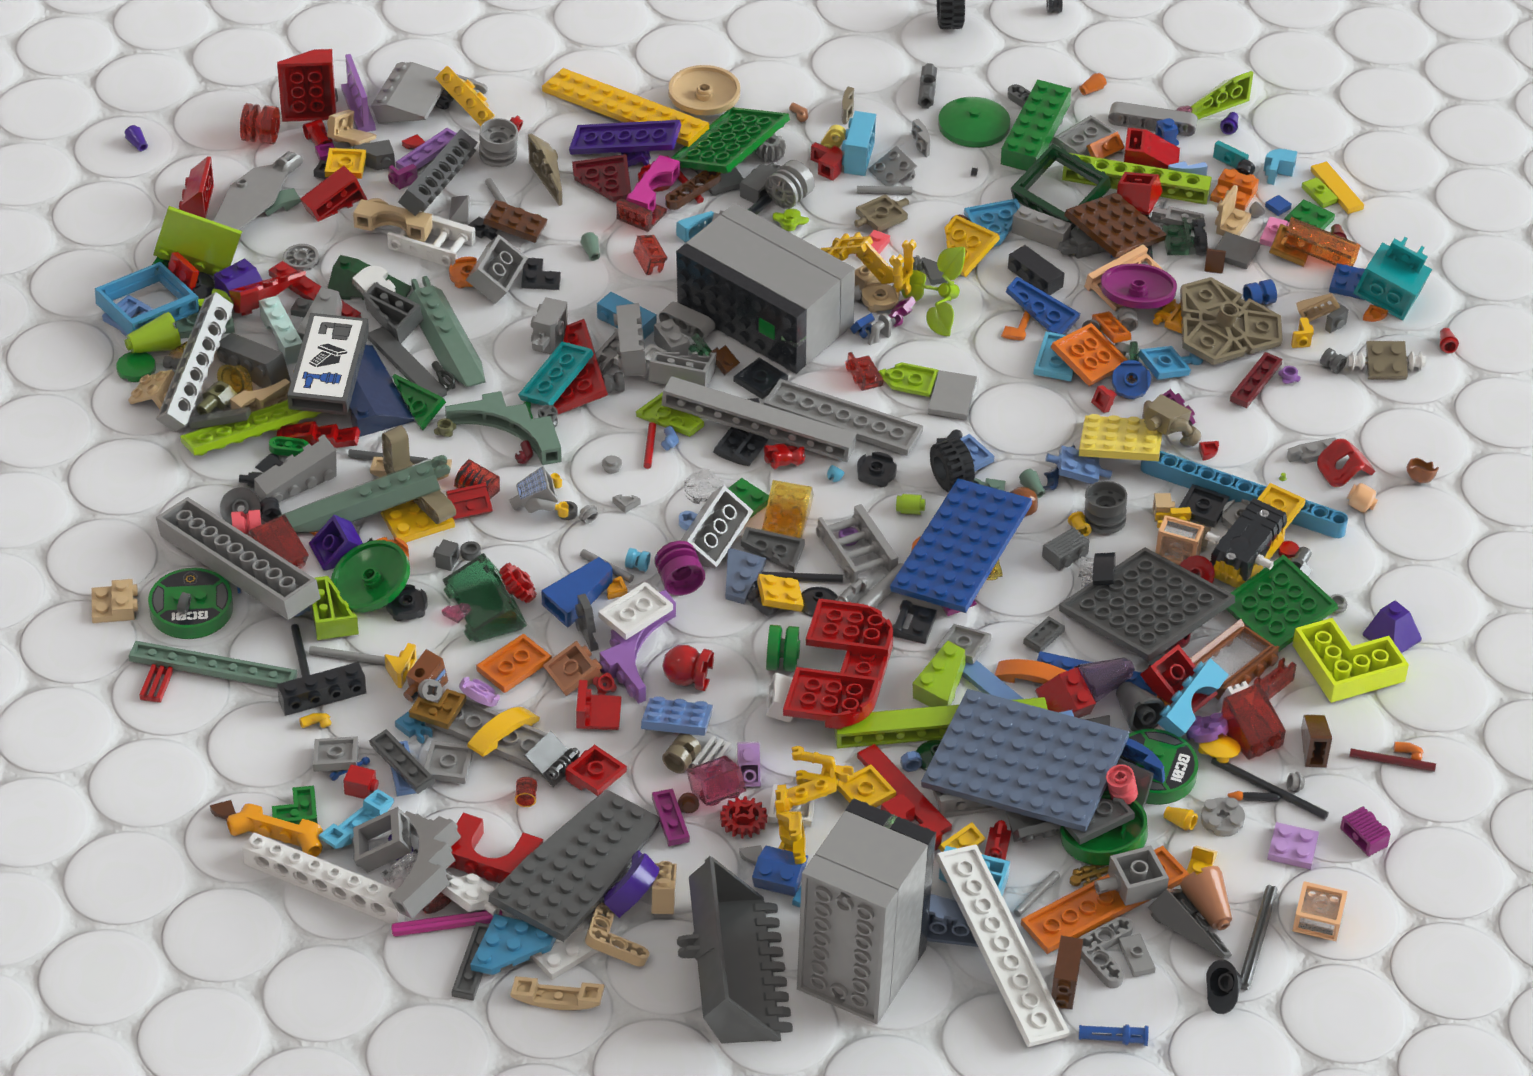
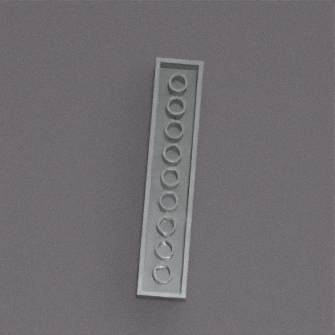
(238, 558)

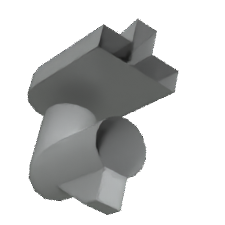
(882, 326)

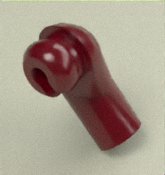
(526, 453)

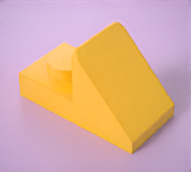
(400, 666)
(1201, 858)

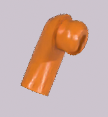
(1406, 747)

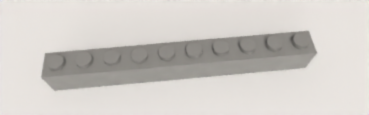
(759, 419)

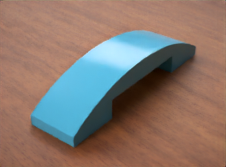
(373, 806)

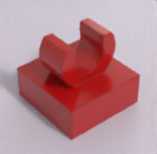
(1103, 398)

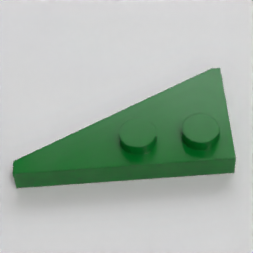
(421, 402)

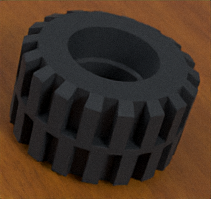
(951, 14)
(951, 461)

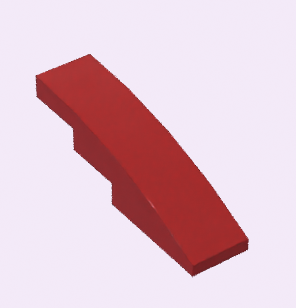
(311, 432)

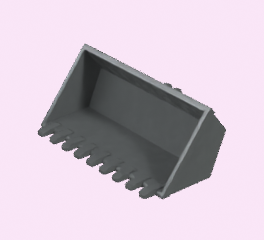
(735, 957)

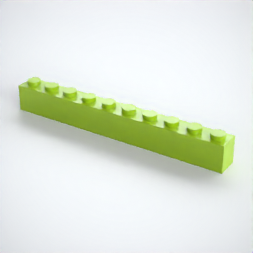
(905, 725)

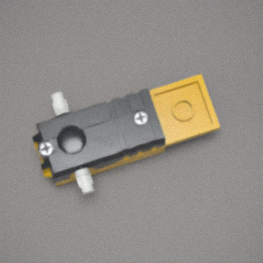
(1254, 536)

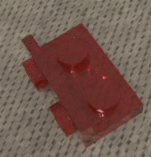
(863, 372)

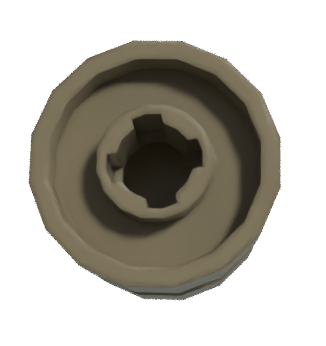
(681, 753)

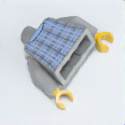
(539, 493)

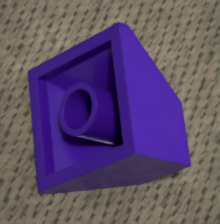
(1394, 622)

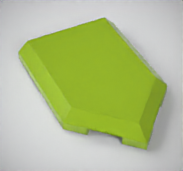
(910, 378)

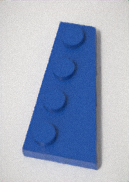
(1044, 308)

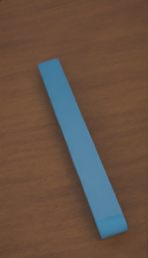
(1185, 473)

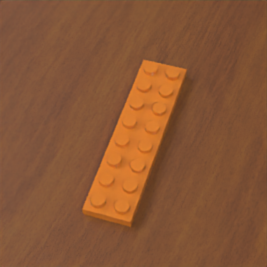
(1087, 910)

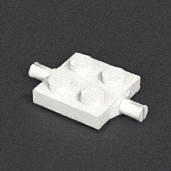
(470, 893)

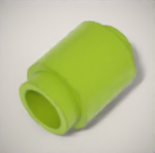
(910, 504)

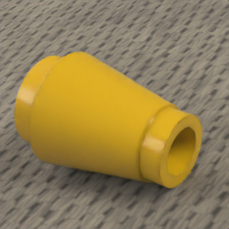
(1181, 817)

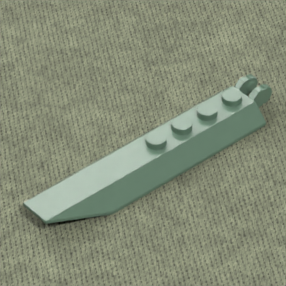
(447, 334)
(371, 496)

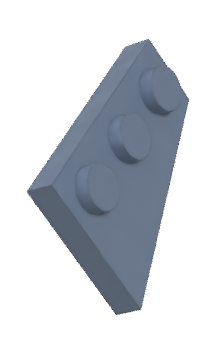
(741, 574)

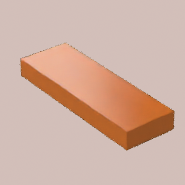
(1112, 327)

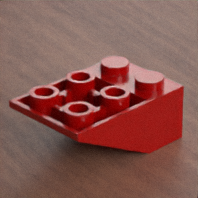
(1149, 149)

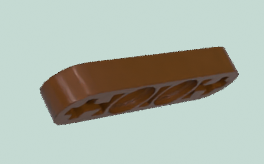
(677, 199)

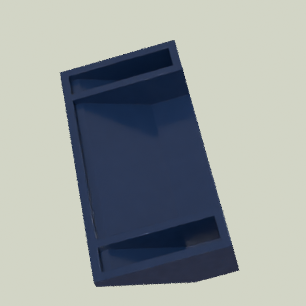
(375, 399)

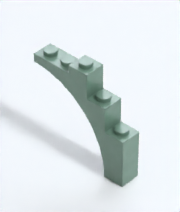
(513, 419)

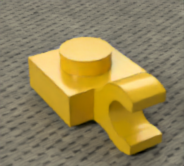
(1180, 513)

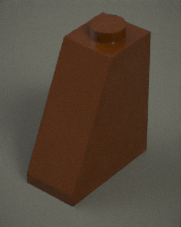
(1316, 740)

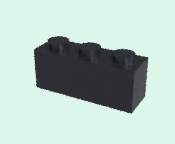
(1036, 270)

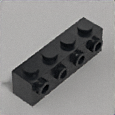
(321, 688)

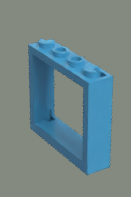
(182, 307)

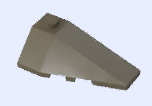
(544, 163)

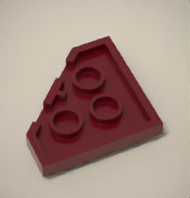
(605, 176)

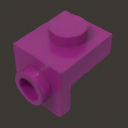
(402, 177)

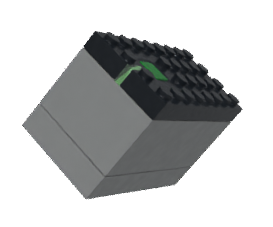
(766, 287)
(865, 910)

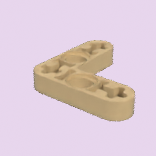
(605, 942)

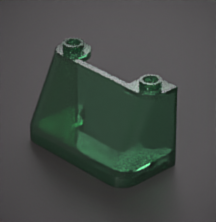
(492, 607)

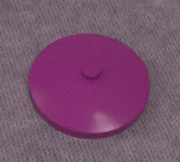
(1138, 286)

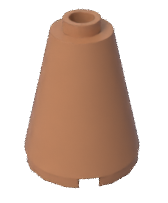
(1209, 896)

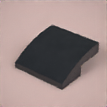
(740, 446)

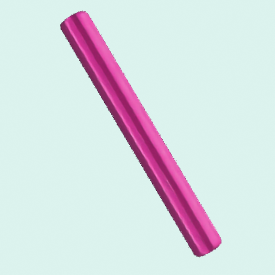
(441, 923)

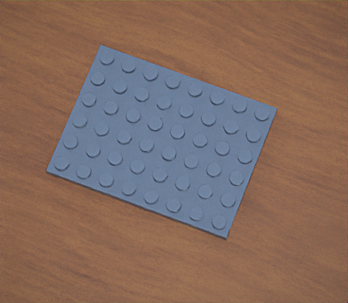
(1025, 759)

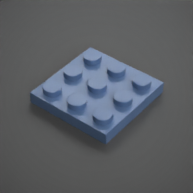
(677, 716)

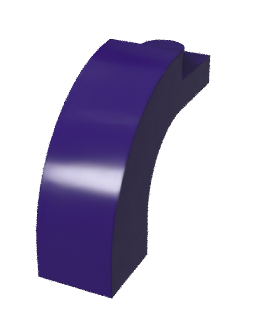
(632, 885)

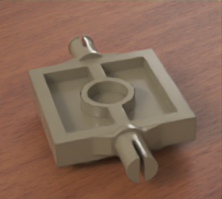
(881, 213)

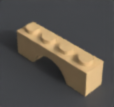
(371, 215)

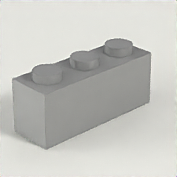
(1040, 227)

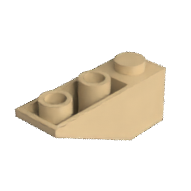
(664, 889)

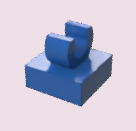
(862, 325)

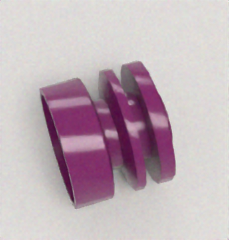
(679, 568)

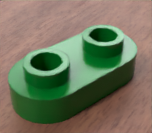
(286, 445)

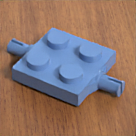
(1078, 467)

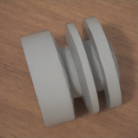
(498, 142)
(790, 184)

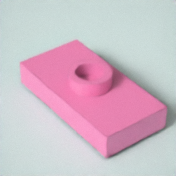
(1270, 230)

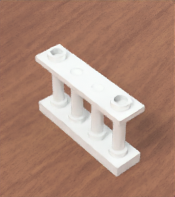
(445, 230)

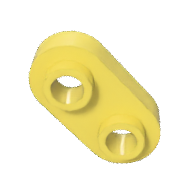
(834, 136)

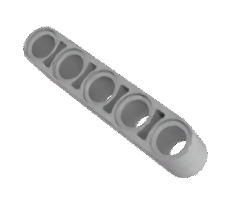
(1146, 117)

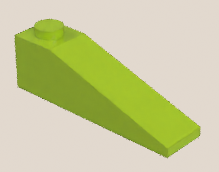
(1224, 96)

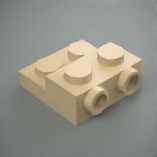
(114, 602)

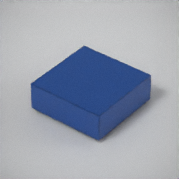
(1278, 205)

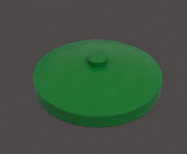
(974, 122)
(371, 575)

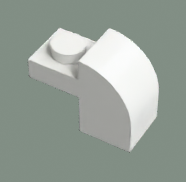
(372, 275)

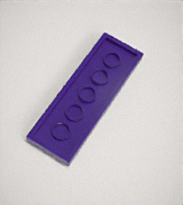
(625, 137)

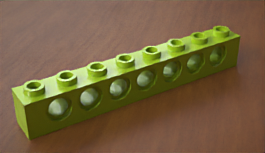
(1174, 183)

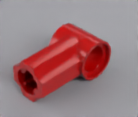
(316, 132)

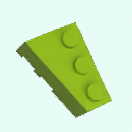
(940, 678)

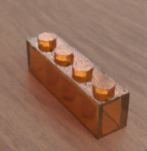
(1320, 243)

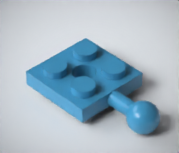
(1167, 363)

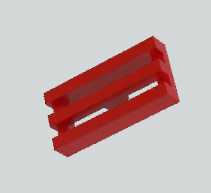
(158, 671)

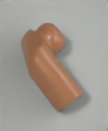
(801, 112)

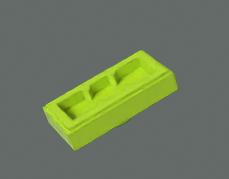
(1319, 192)

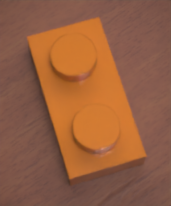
(1106, 146)

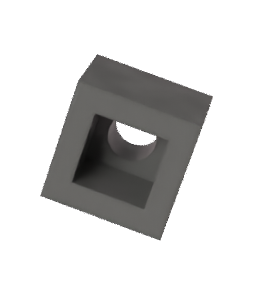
(446, 555)

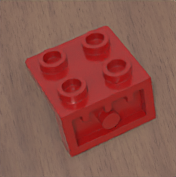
(597, 710)

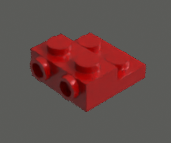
(594, 770)

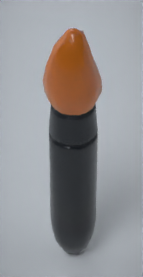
(1254, 796)

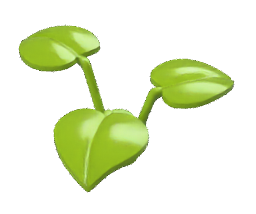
(942, 315)

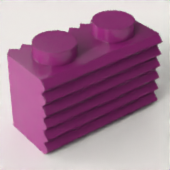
(1365, 831)

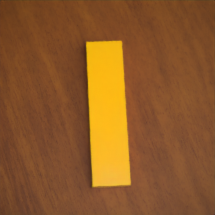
(1346, 197)

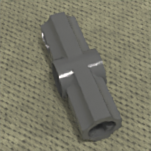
(927, 85)

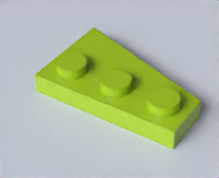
(666, 416)

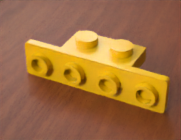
(465, 95)

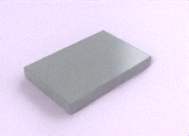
(1082, 134)
(952, 395)

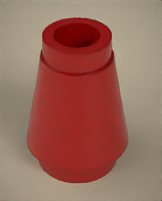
(1448, 341)

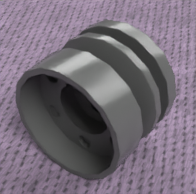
(1105, 507)

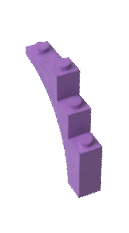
(622, 655)

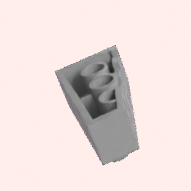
(630, 340)
(298, 473)

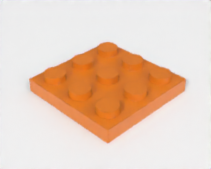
(1088, 354)

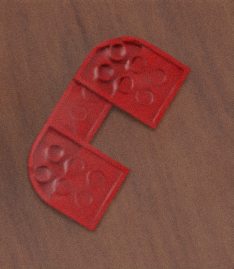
(853, 693)

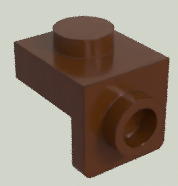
(725, 359)

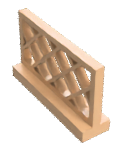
(1135, 256)

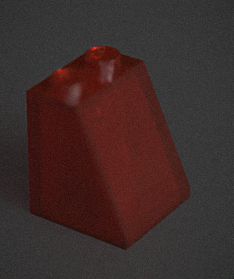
(281, 539)
(1253, 721)

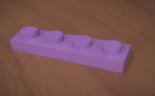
(427, 151)

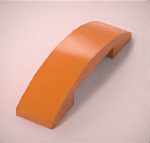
(1027, 670)

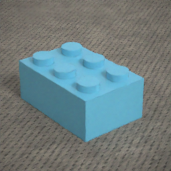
(859, 143)

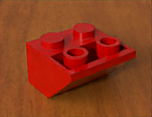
(1140, 190)

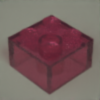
(716, 780)

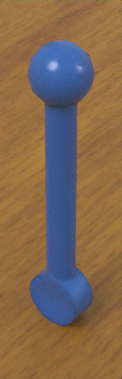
(335, 775)

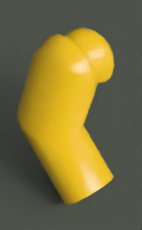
(315, 718)

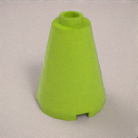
(154, 336)

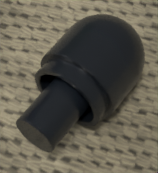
(249, 478)

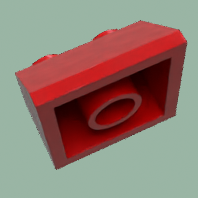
(1066, 693)

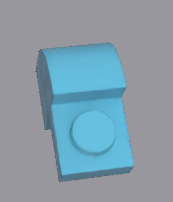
(1279, 162)

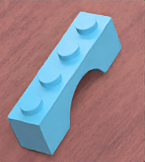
(1179, 715)

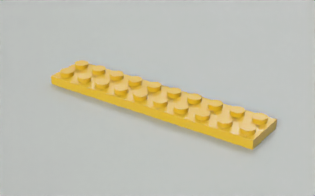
(620, 104)

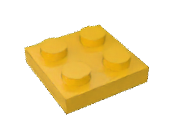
(350, 158)
(780, 592)
(867, 786)

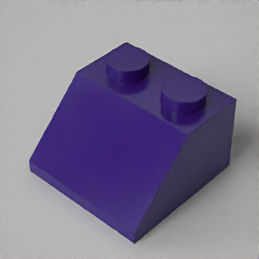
(236, 276)
(334, 541)

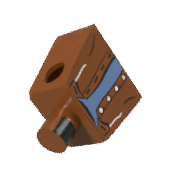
(426, 667)

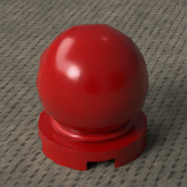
(686, 666)

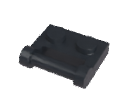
(920, 624)

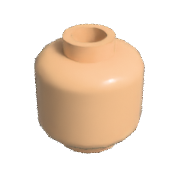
(1362, 497)

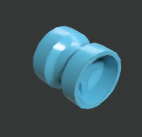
(637, 559)

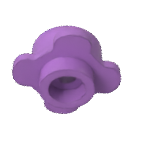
(1289, 374)

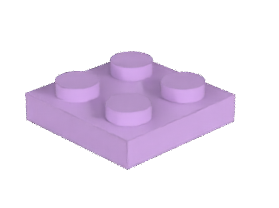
(1293, 845)

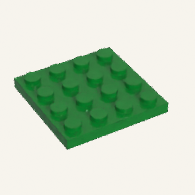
(1279, 602)

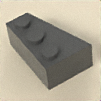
(393, 311)

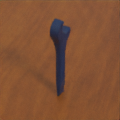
(1053, 477)

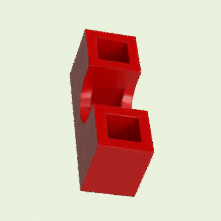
(905, 809)

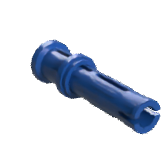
(1129, 1034)

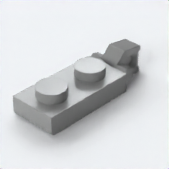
(1174, 216)
(1309, 451)

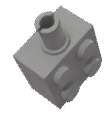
(1135, 876)

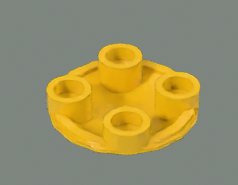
(1221, 749)

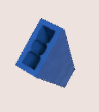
(562, 595)

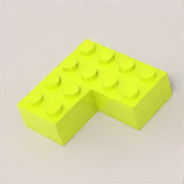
(1348, 669)

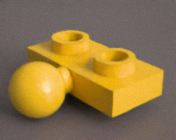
(965, 837)

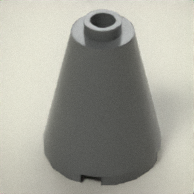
(1139, 706)

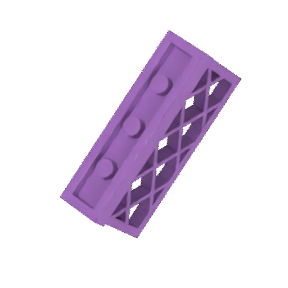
(357, 98)

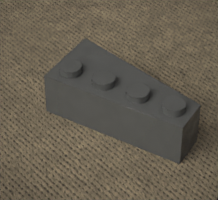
(263, 363)

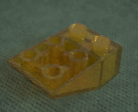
(788, 508)

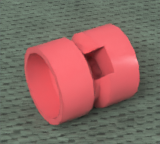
(247, 521)
(1122, 783)

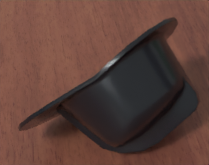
(1222, 986)

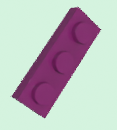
(670, 817)

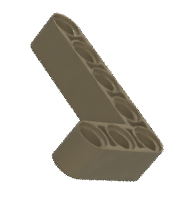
(396, 457)

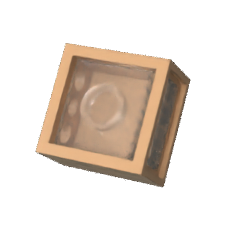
(1179, 539)
(1319, 911)

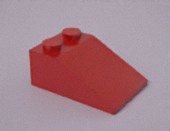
(1169, 673)

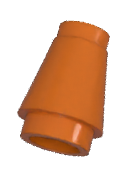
(1094, 83)

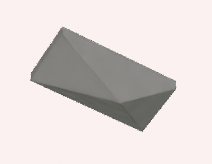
(460, 209)

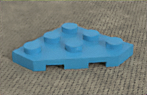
(994, 216)
(509, 943)

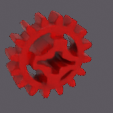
(518, 583)
(743, 817)

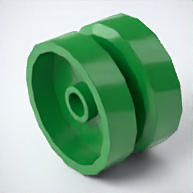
(783, 648)

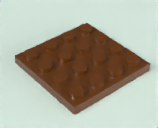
(1115, 224)

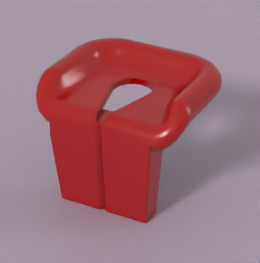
(1335, 451)

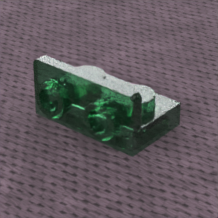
(1178, 238)

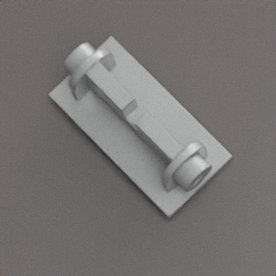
(854, 591)

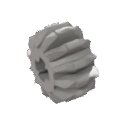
(772, 148)

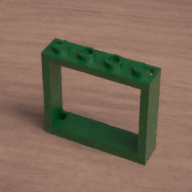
(1073, 162)

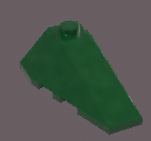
(346, 268)

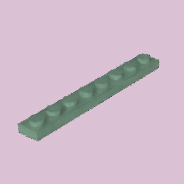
(210, 664)

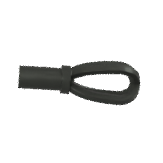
(440, 372)

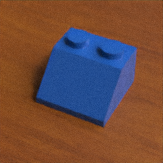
(777, 871)

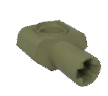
(216, 396)

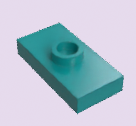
(1228, 154)

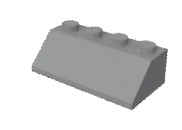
(717, 526)

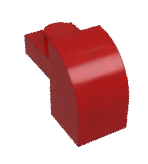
(828, 160)

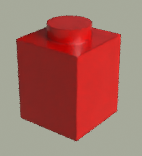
(360, 781)

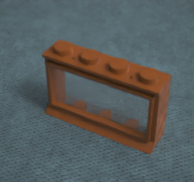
(1240, 654)

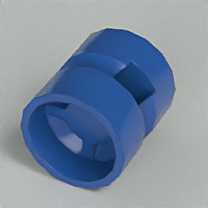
(1261, 292)

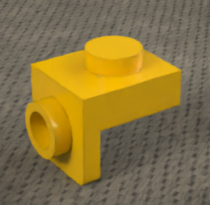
(1304, 335)

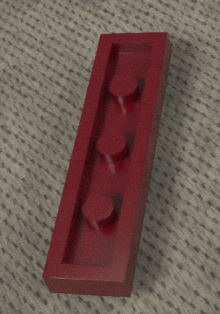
(1256, 380)

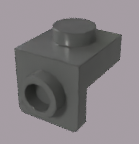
(1336, 319)

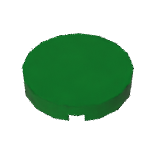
(135, 366)

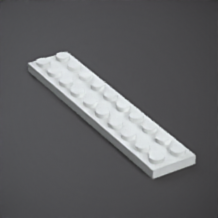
(1002, 945)

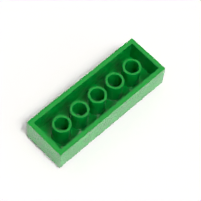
(1035, 125)

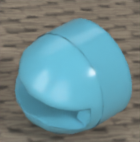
(835, 472)

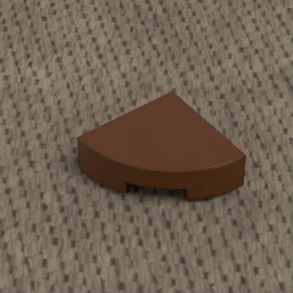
(223, 809)

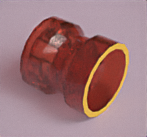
(526, 792)

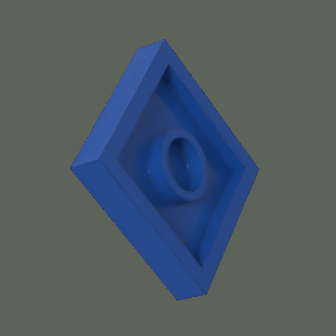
(1345, 280)

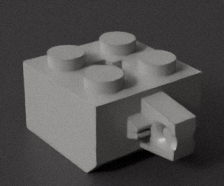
(549, 325)

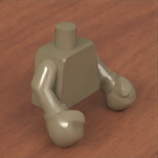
(1170, 417)

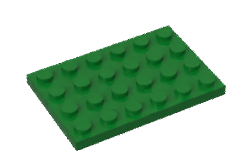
(731, 139)

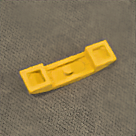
(499, 727)

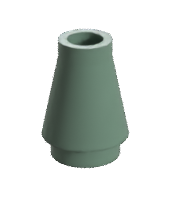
(591, 245)
(1031, 480)

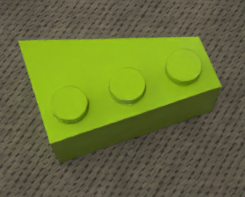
(332, 613)

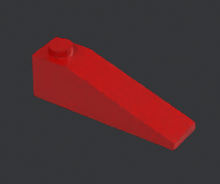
(247, 297)

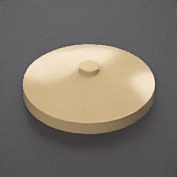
(704, 90)

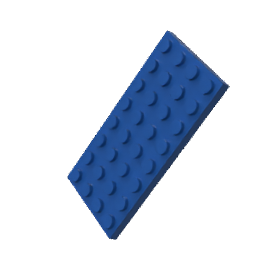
(961, 545)

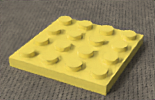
(1119, 438)

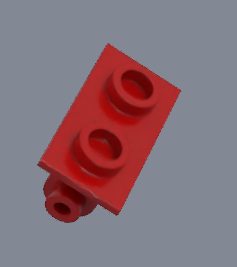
(998, 840)

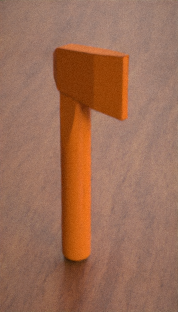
(1017, 333)

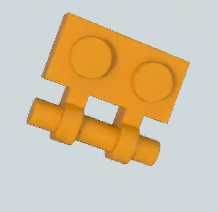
(1173, 319)

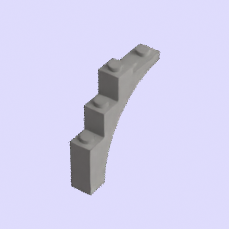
(428, 872)

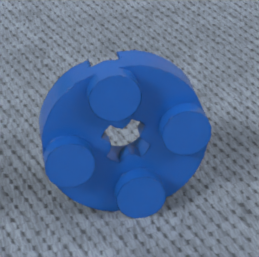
(1126, 389)

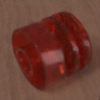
(260, 123)

